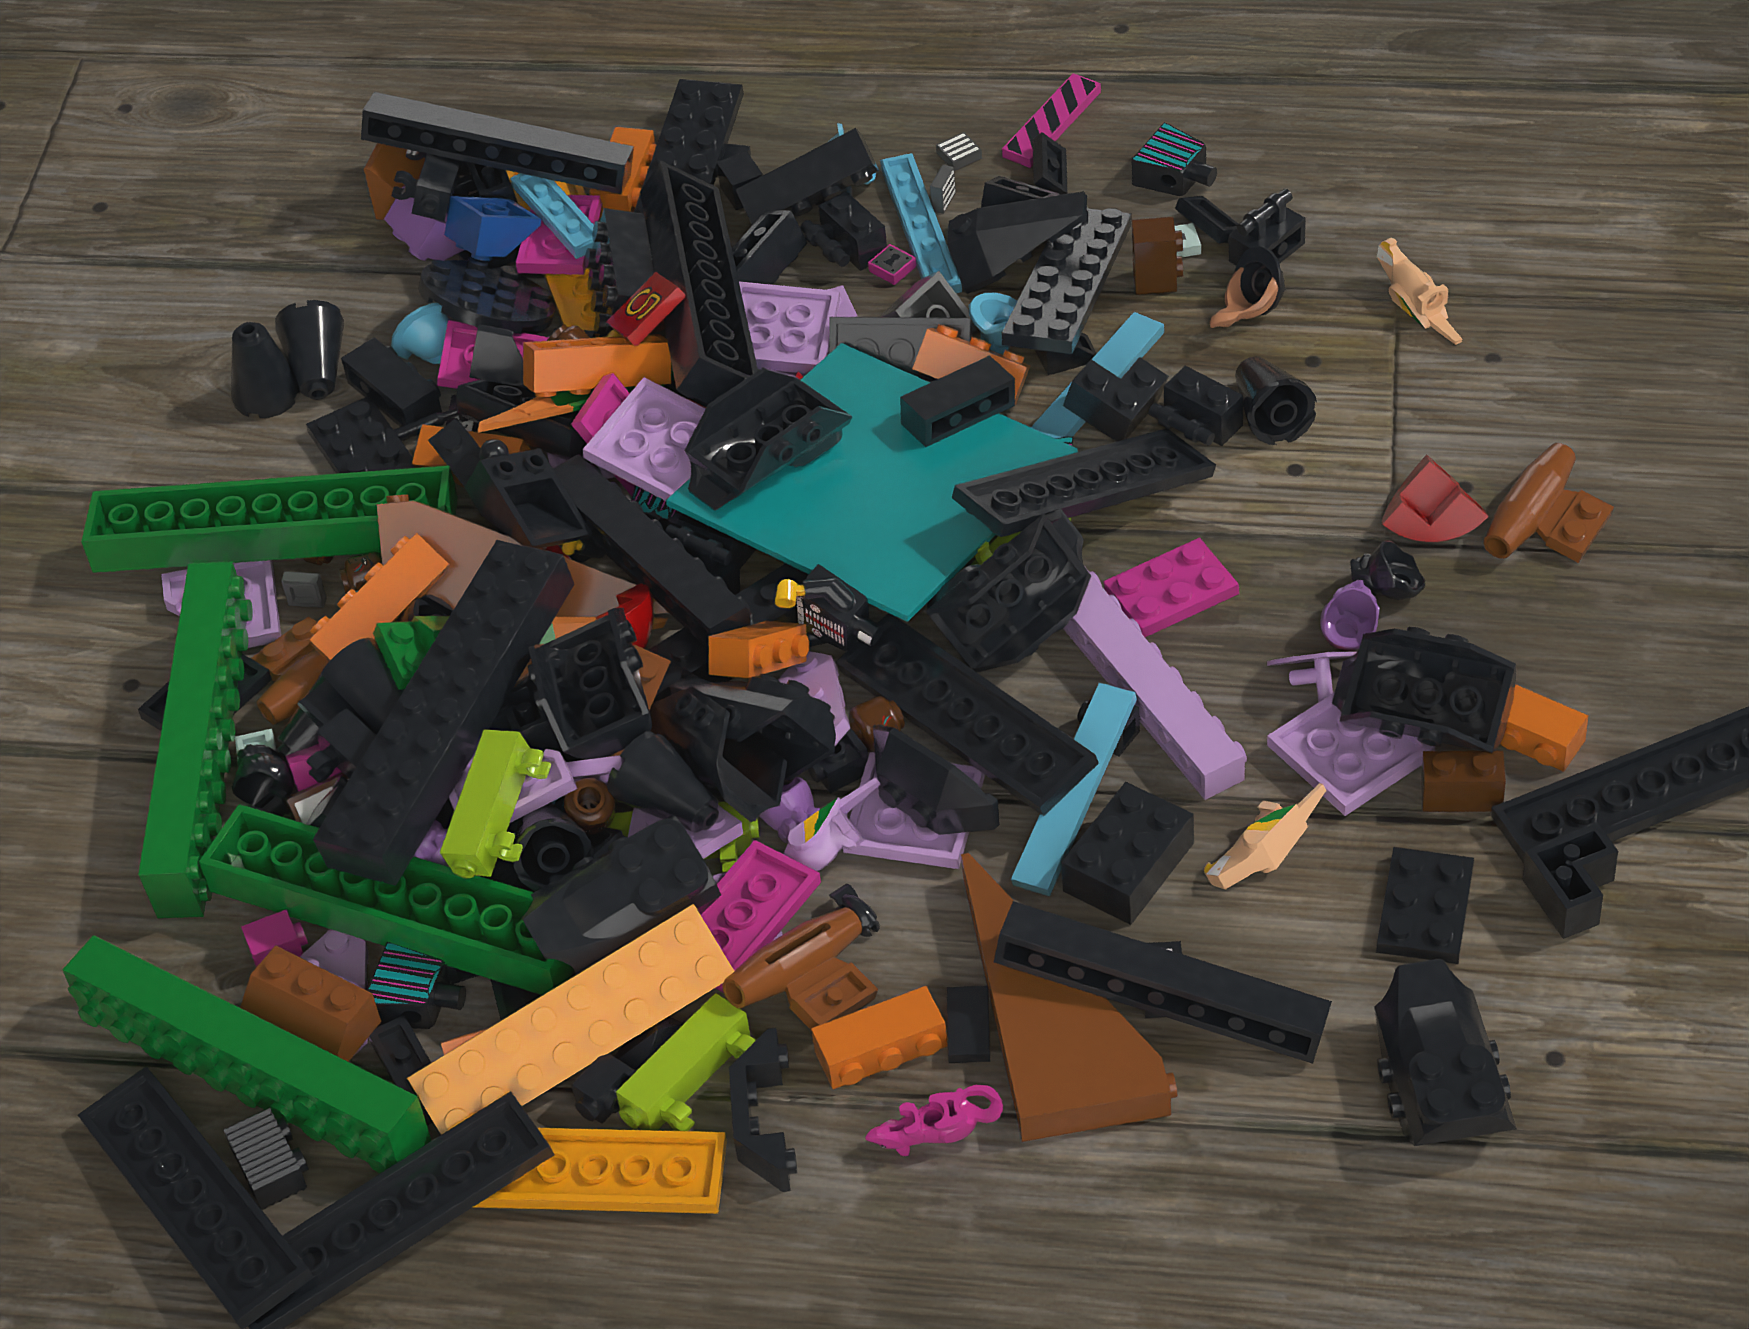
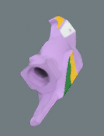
(827, 831)

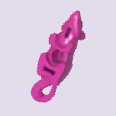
(943, 1120)

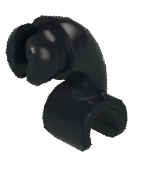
(847, 897)

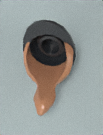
(1253, 287)

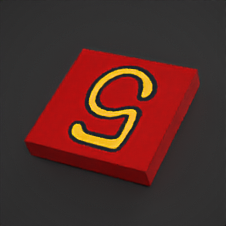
(646, 309)

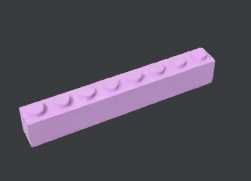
(1165, 704)

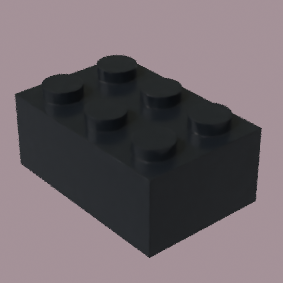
(1128, 853)

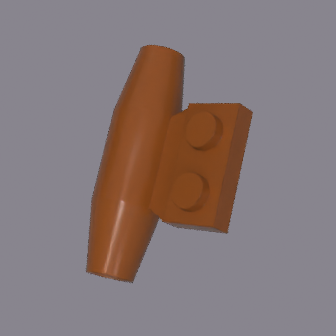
(1541, 505)
(294, 669)
(807, 970)

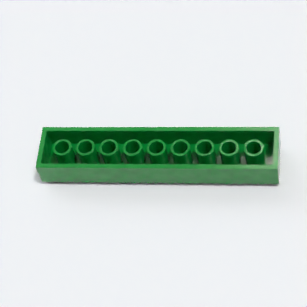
(252, 518)
(195, 739)
(431, 910)
(246, 1056)

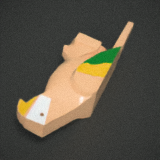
(1416, 291)
(1265, 841)

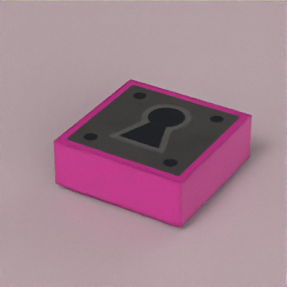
(892, 264)

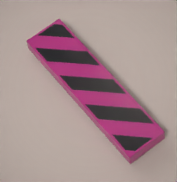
(1052, 117)

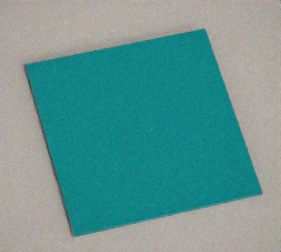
(878, 499)

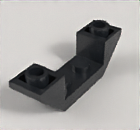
(760, 1068)

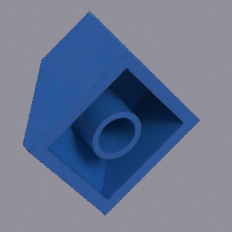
(488, 225)

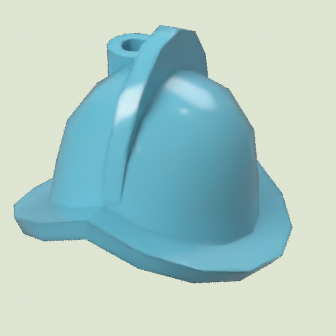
(990, 316)
(421, 334)

